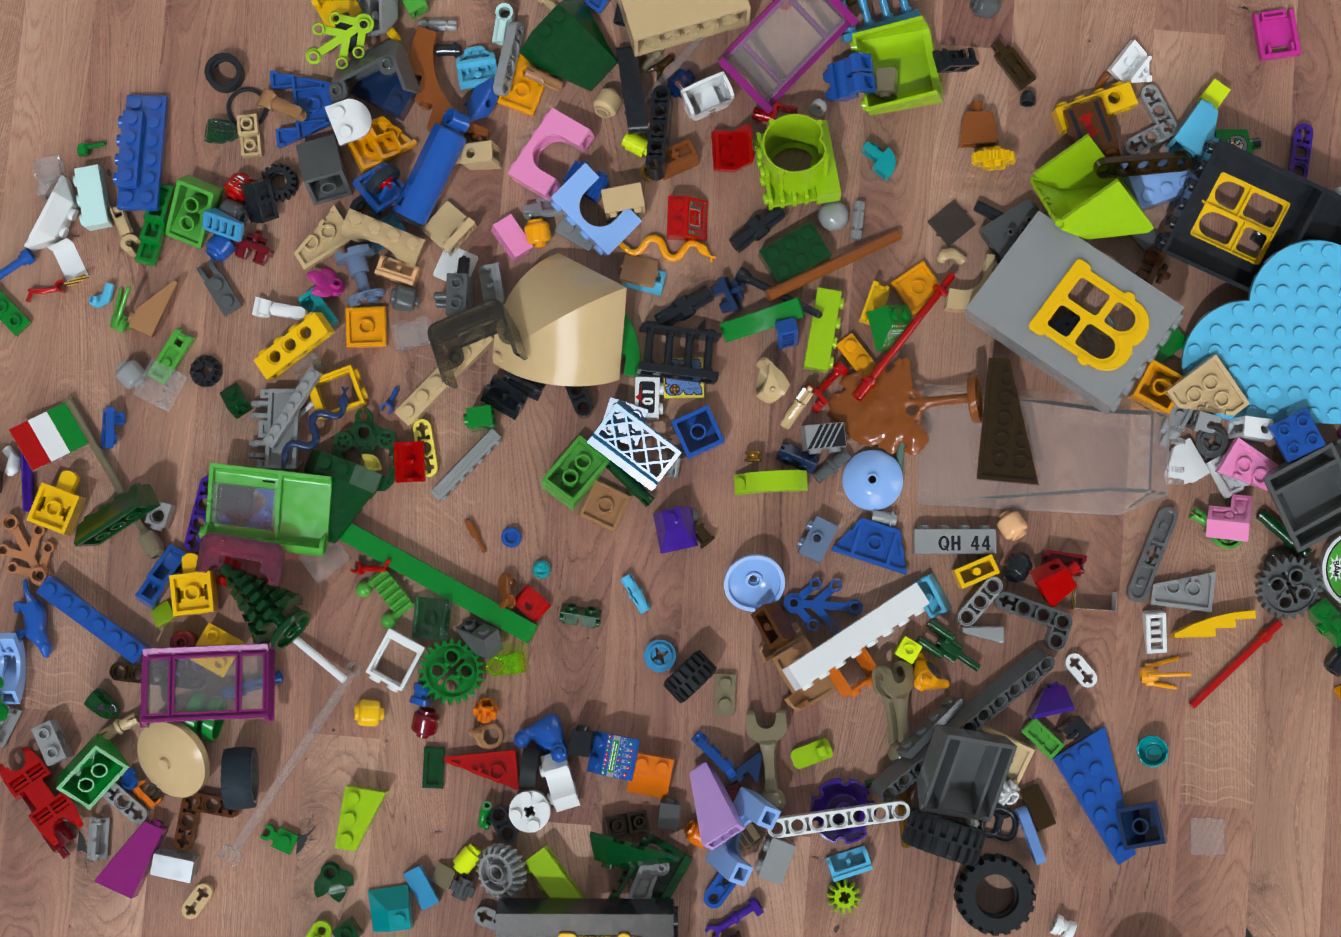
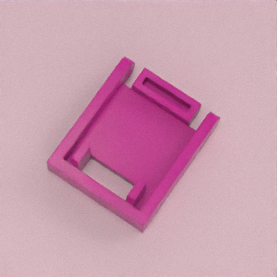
(1274, 32)

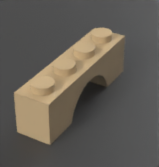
(365, 228)

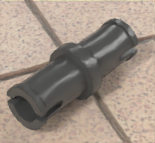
(831, 466)

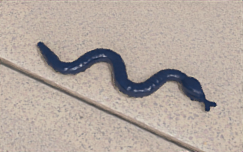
(343, 404)

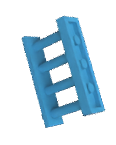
(905, 13)

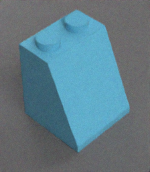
(1194, 131)

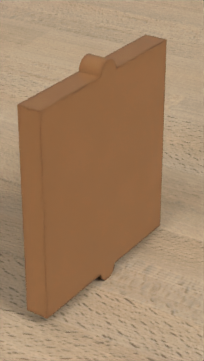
(639, 271)

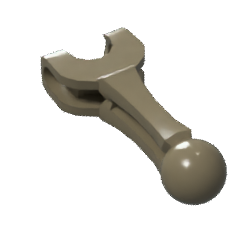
(894, 693)
(768, 742)

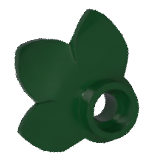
(333, 884)

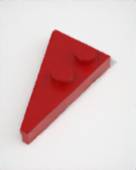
(497, 766)

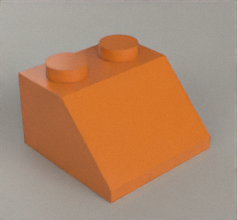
(651, 775)

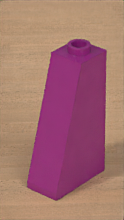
(132, 863)

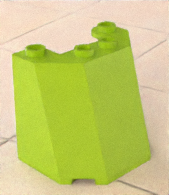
(909, 49)

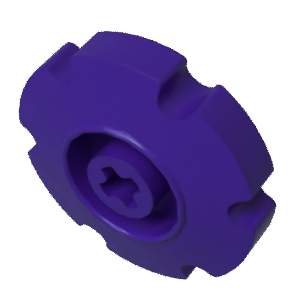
(835, 795)

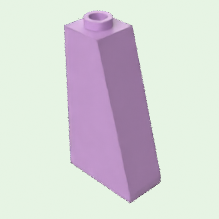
(714, 808)

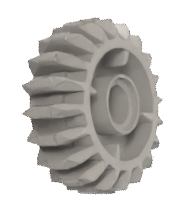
(501, 870)

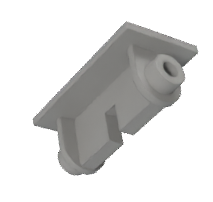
(8, 725)
(98, 838)

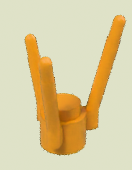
(1149, 675)

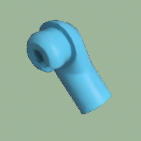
(104, 298)

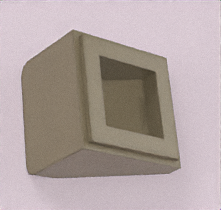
(443, 875)

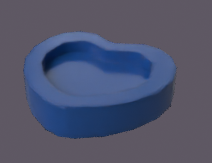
(129, 779)

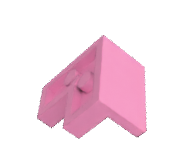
(1231, 522)

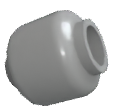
(129, 373)

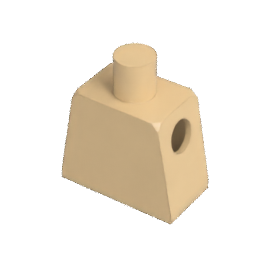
(481, 156)

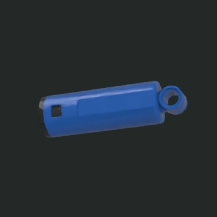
(432, 169)

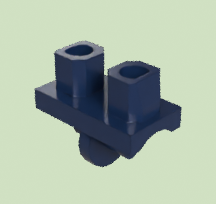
(725, 287)

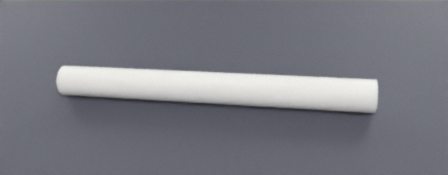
(320, 660)

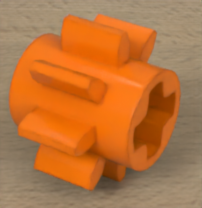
(485, 710)

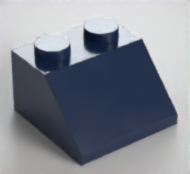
(1141, 825)

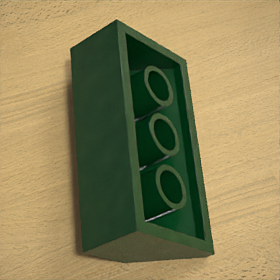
(116, 516)

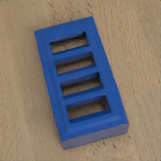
(786, 333)

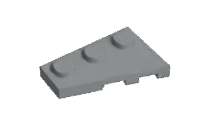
(1185, 593)

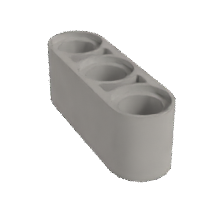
(988, 597)

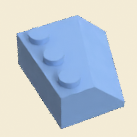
(1156, 188)

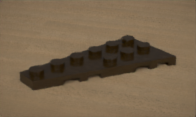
(1004, 439)

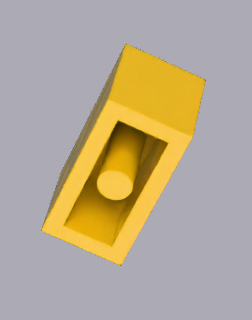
(975, 571)

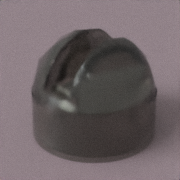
(156, 795)

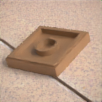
(605, 506)

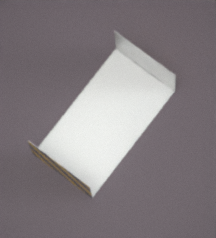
(69, 261)
(1113, 601)

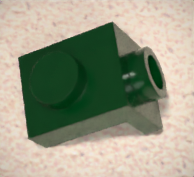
(236, 401)

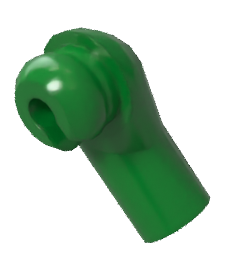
(484, 812)

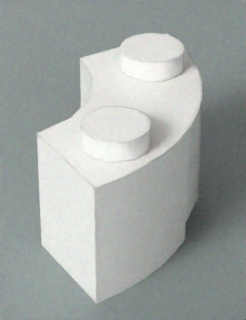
(560, 783)

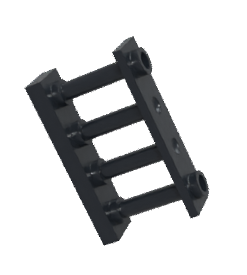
(667, 369)

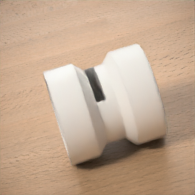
(1062, 927)

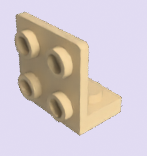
(449, 228)

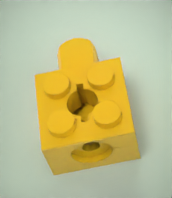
(58, 505)
(193, 590)

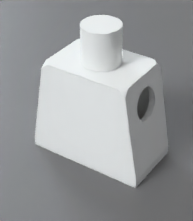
(1249, 429)

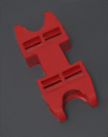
(50, 808)

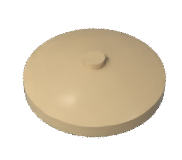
(173, 758)

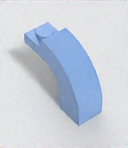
(12, 668)

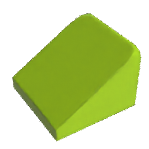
(163, 614)

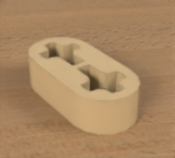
(194, 897)

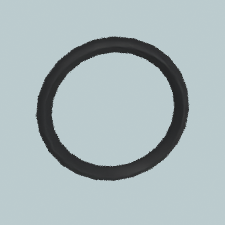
(234, 95)

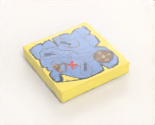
(684, 389)

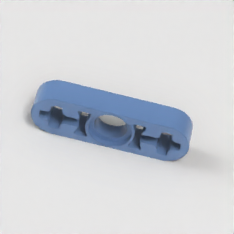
(1030, 835)

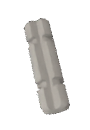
(438, 24)
(857, 220)

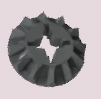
(1214, 451)

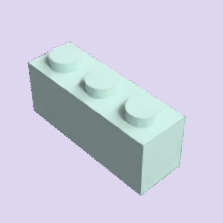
(92, 197)

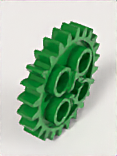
(462, 684)

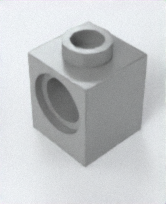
(168, 511)

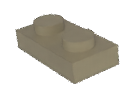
(724, 694)

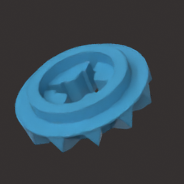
(662, 646)

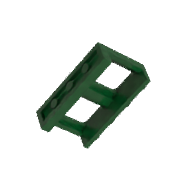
(665, 884)

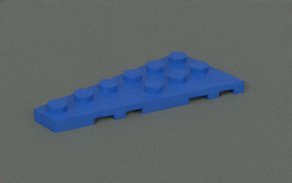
(1094, 782)

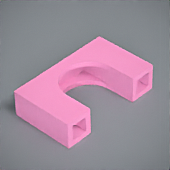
(553, 129)

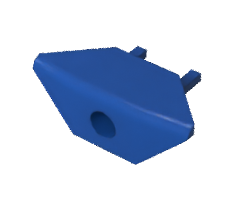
(481, 100)

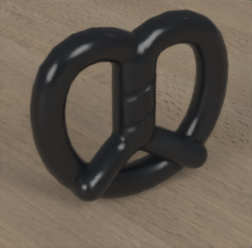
(998, 824)

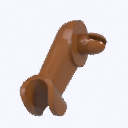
(504, 584)

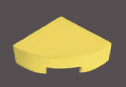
(371, 462)

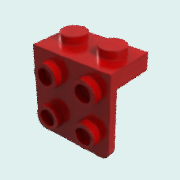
(732, 149)

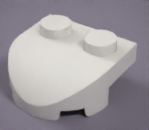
(349, 120)

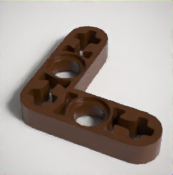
(200, 806)

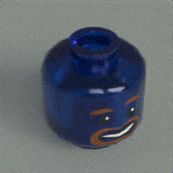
(679, 80)

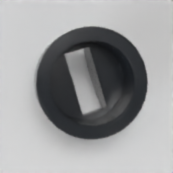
(1028, 98)

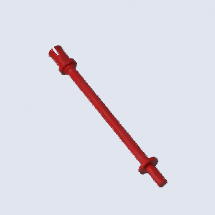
(869, 381)

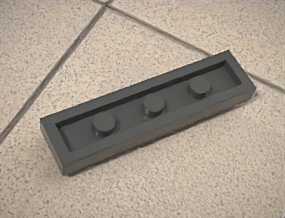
(923, 732)

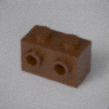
(774, 625)

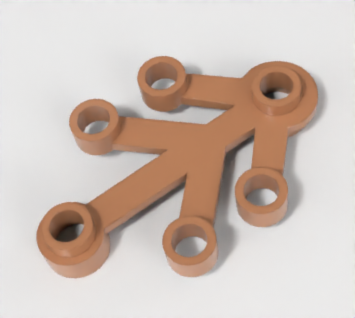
(28, 552)

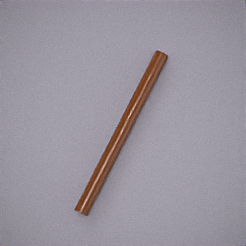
(833, 264)

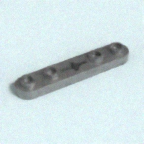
(1143, 573)

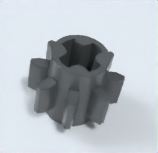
(462, 888)

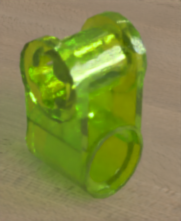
(510, 664)

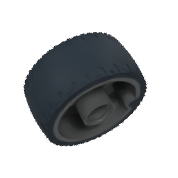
(239, 778)

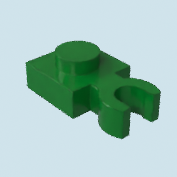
(282, 839)

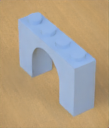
(568, 199)
(727, 857)

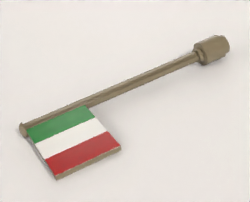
(62, 433)

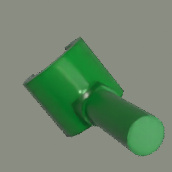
(83, 148)

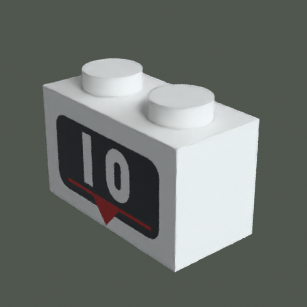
(647, 395)

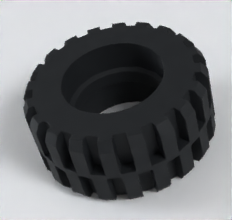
(943, 837)
(1017, 910)

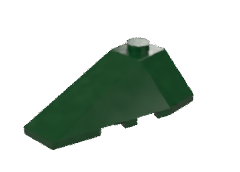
(625, 854)

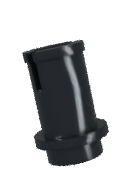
(449, 50)

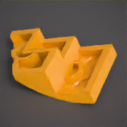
(381, 144)

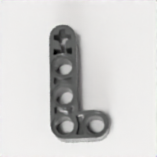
(1032, 615)

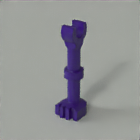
(753, 906)

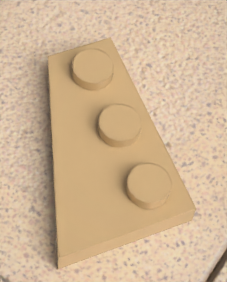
(323, 241)

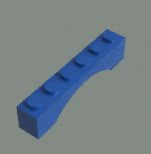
(91, 619)

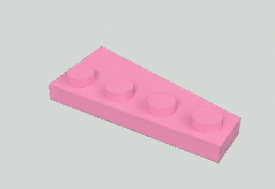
(1245, 464)

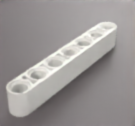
(848, 821)

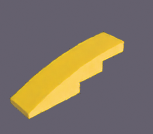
(1206, 626)

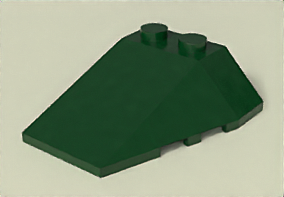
(570, 46)
(350, 488)

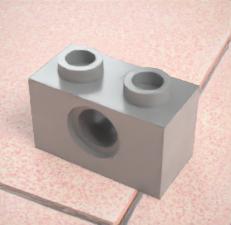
(52, 742)

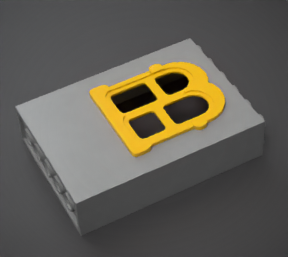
(1037, 281)

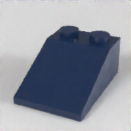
(385, 94)

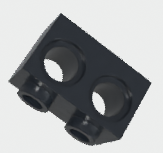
(580, 741)

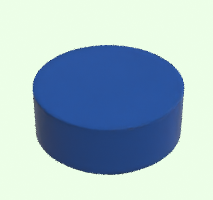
(511, 537)

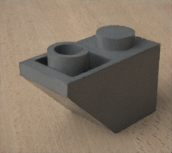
(480, 637)

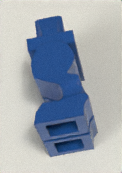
(850, 77)

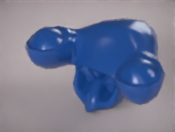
(547, 735)

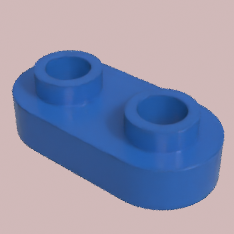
(719, 888)

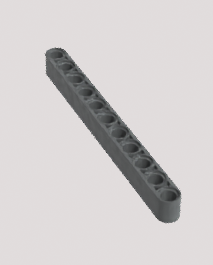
(970, 717)

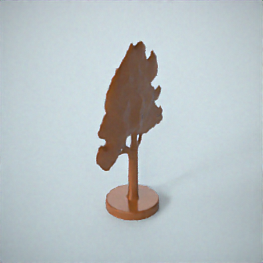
(883, 414)

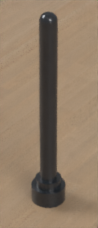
(745, 277)

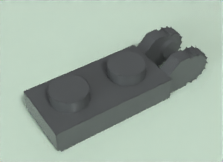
(220, 290)

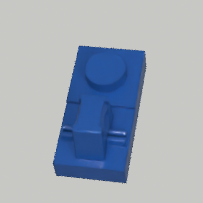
(110, 419)

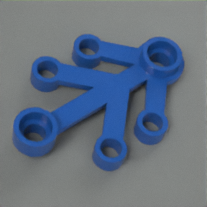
(820, 604)

